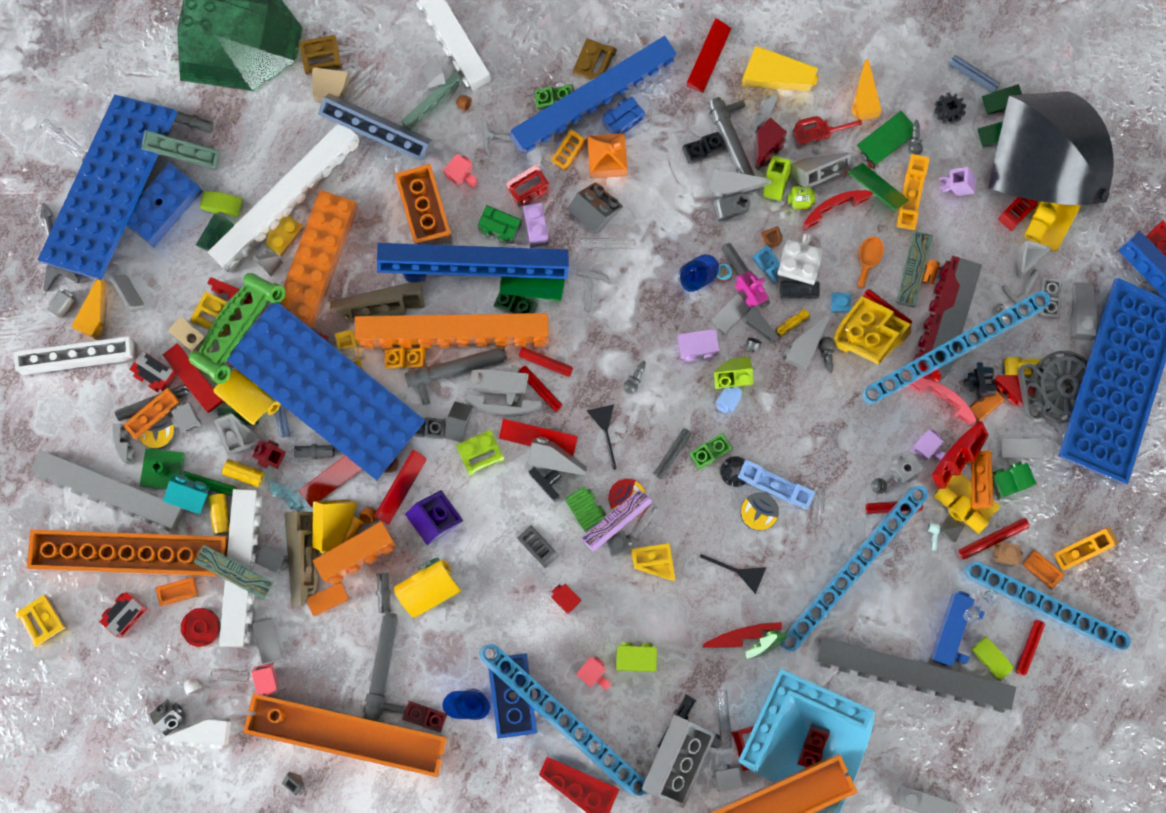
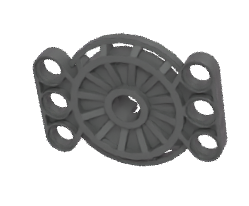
(1048, 385)

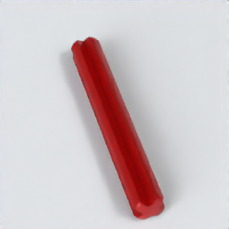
(993, 538)

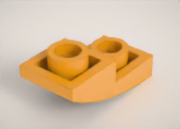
(405, 358)

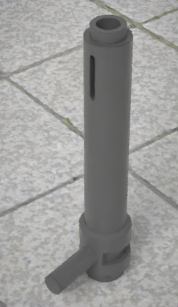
(721, 118)
(424, 375)
(375, 698)

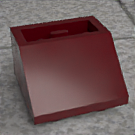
(768, 141)

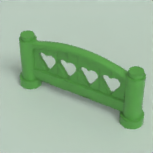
(261, 292)

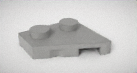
(235, 433)

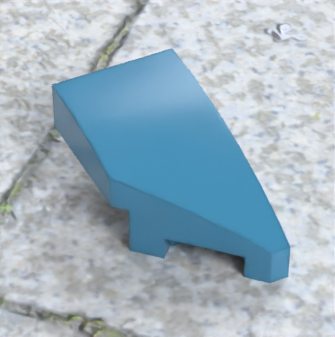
(767, 263)

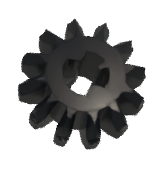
(950, 115)

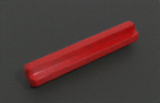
(869, 294)
(545, 362)
(541, 389)
(885, 507)
(1030, 647)

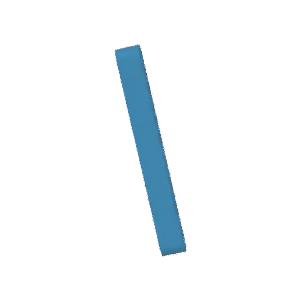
(1056, 606)

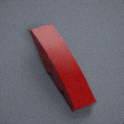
(192, 378)
(963, 451)
(735, 637)

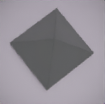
(293, 782)

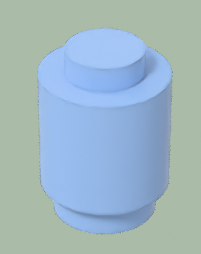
(728, 399)

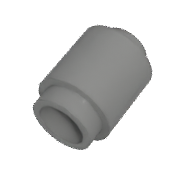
(61, 303)

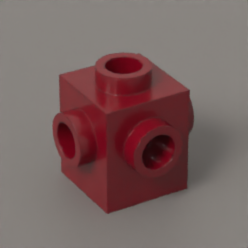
(268, 454)

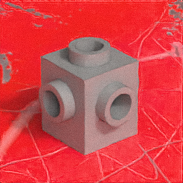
(912, 466)

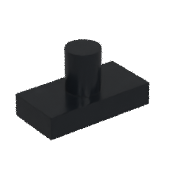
(547, 482)

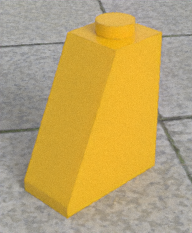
(331, 522)

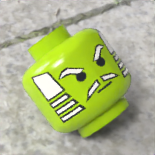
(801, 197)

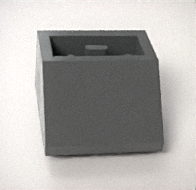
(594, 207)

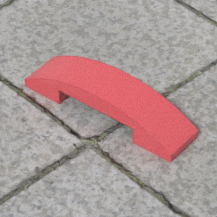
(963, 413)

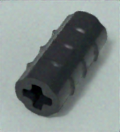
(799, 289)

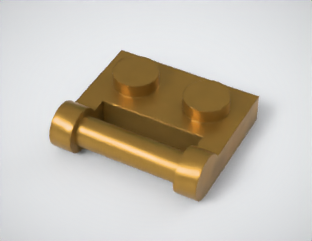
(320, 48)
(589, 57)

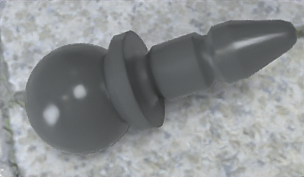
(915, 144)
(827, 345)
(631, 385)

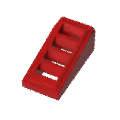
(1011, 220)

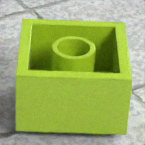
(636, 658)

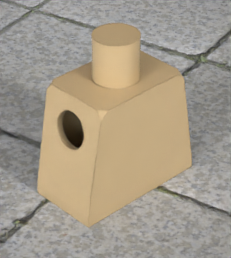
(329, 81)
(184, 332)

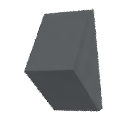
(458, 421)

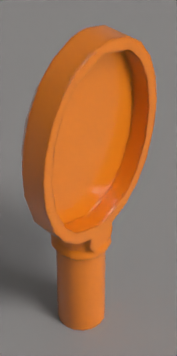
(870, 255)

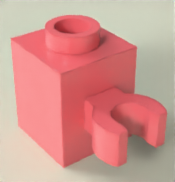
(459, 171)
(592, 672)
(265, 679)

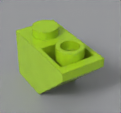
(779, 172)
(734, 373)

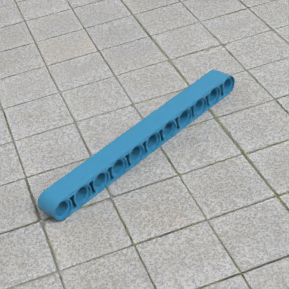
(962, 341)
(862, 563)
(553, 718)

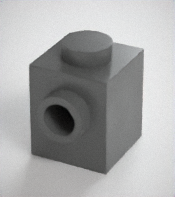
(619, 544)

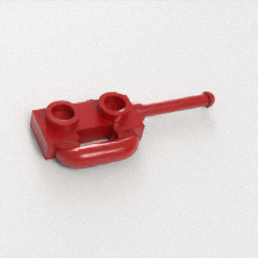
(819, 132)

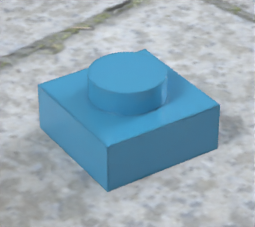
(840, 302)

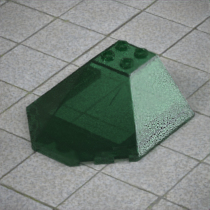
(236, 42)

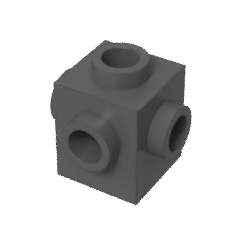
(167, 716)

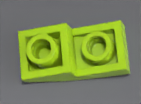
(221, 202)
(993, 658)

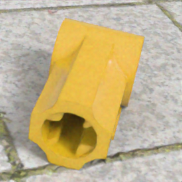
(1012, 365)

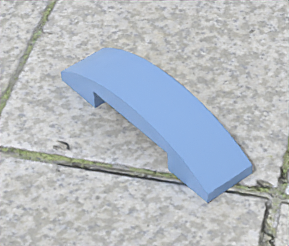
(775, 485)

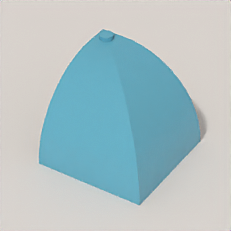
(784, 723)

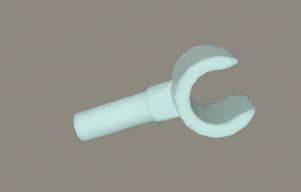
(935, 529)

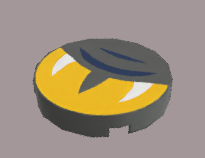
(160, 434)
(759, 511)

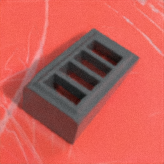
(760, 325)
(552, 555)

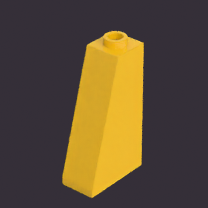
(777, 71)

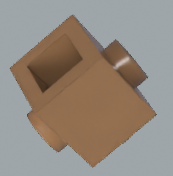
(1007, 554)

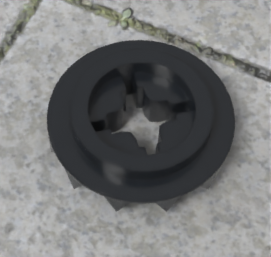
(725, 471)

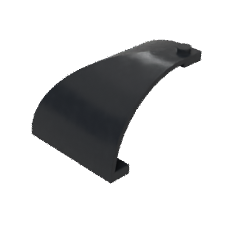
(1053, 150)

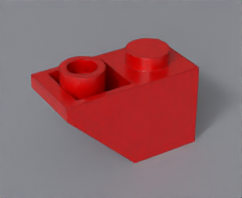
(1010, 387)

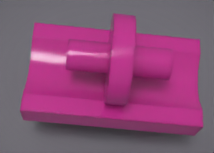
(753, 287)

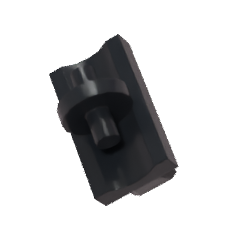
(978, 380)

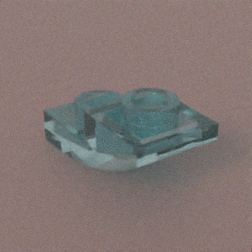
(281, 492)

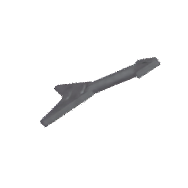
(53, 272)

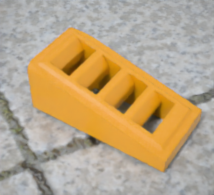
(563, 146)

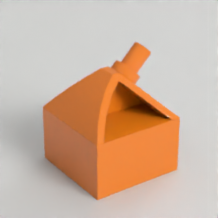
(607, 155)

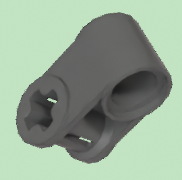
(728, 207)

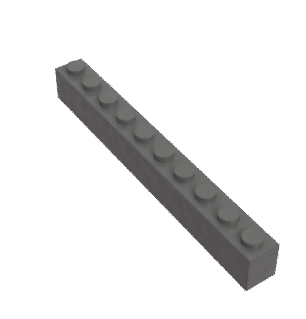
(915, 674)

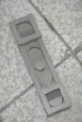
(508, 411)

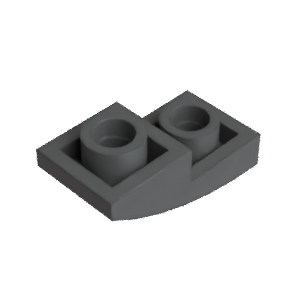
(431, 428)

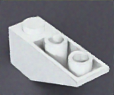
(206, 732)

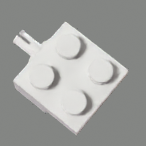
(800, 261)

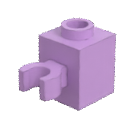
(960, 182)
(928, 446)

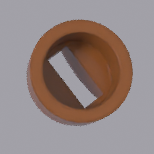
(464, 102)

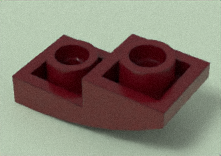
(424, 716)
(813, 746)

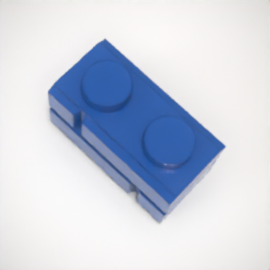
(623, 117)

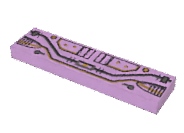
(616, 520)

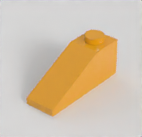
(866, 100)
(92, 314)
(1086, 548)

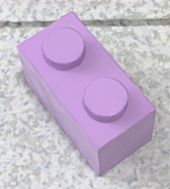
(536, 225)
(698, 345)

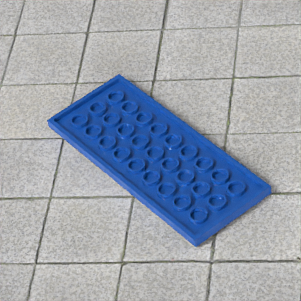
(106, 188)
(1118, 384)
(325, 390)

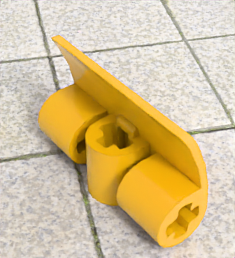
(1051, 224)
(246, 397)
(958, 499)
(427, 588)

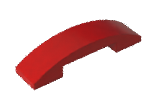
(855, 197)

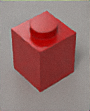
(565, 598)

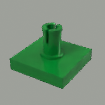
(160, 467)

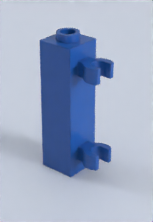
(952, 631)

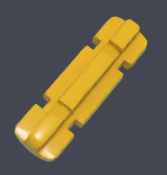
(792, 322)

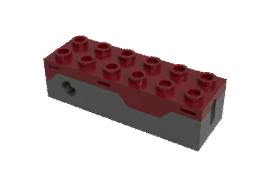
(948, 311)

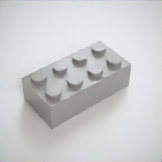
(678, 761)

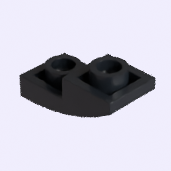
(703, 148)

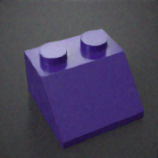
(433, 517)

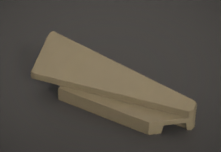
(380, 302)
(300, 556)

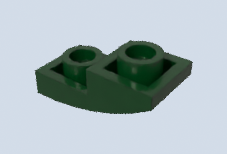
(998, 100)
(990, 134)
(515, 304)

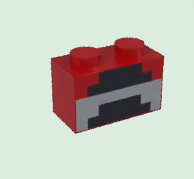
(152, 371)
(123, 614)

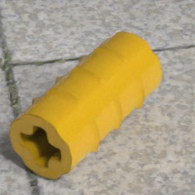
(243, 473)
(219, 514)

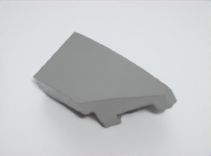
(268, 261)

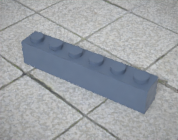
(374, 127)

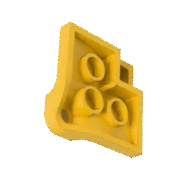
(871, 331)

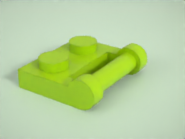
(479, 446)

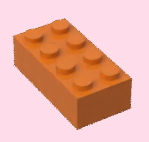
(423, 205)
(354, 553)

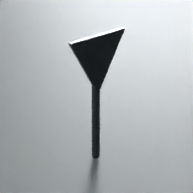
(602, 417)
(750, 576)

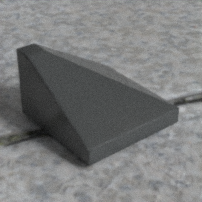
(951, 529)

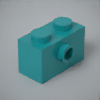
(186, 493)

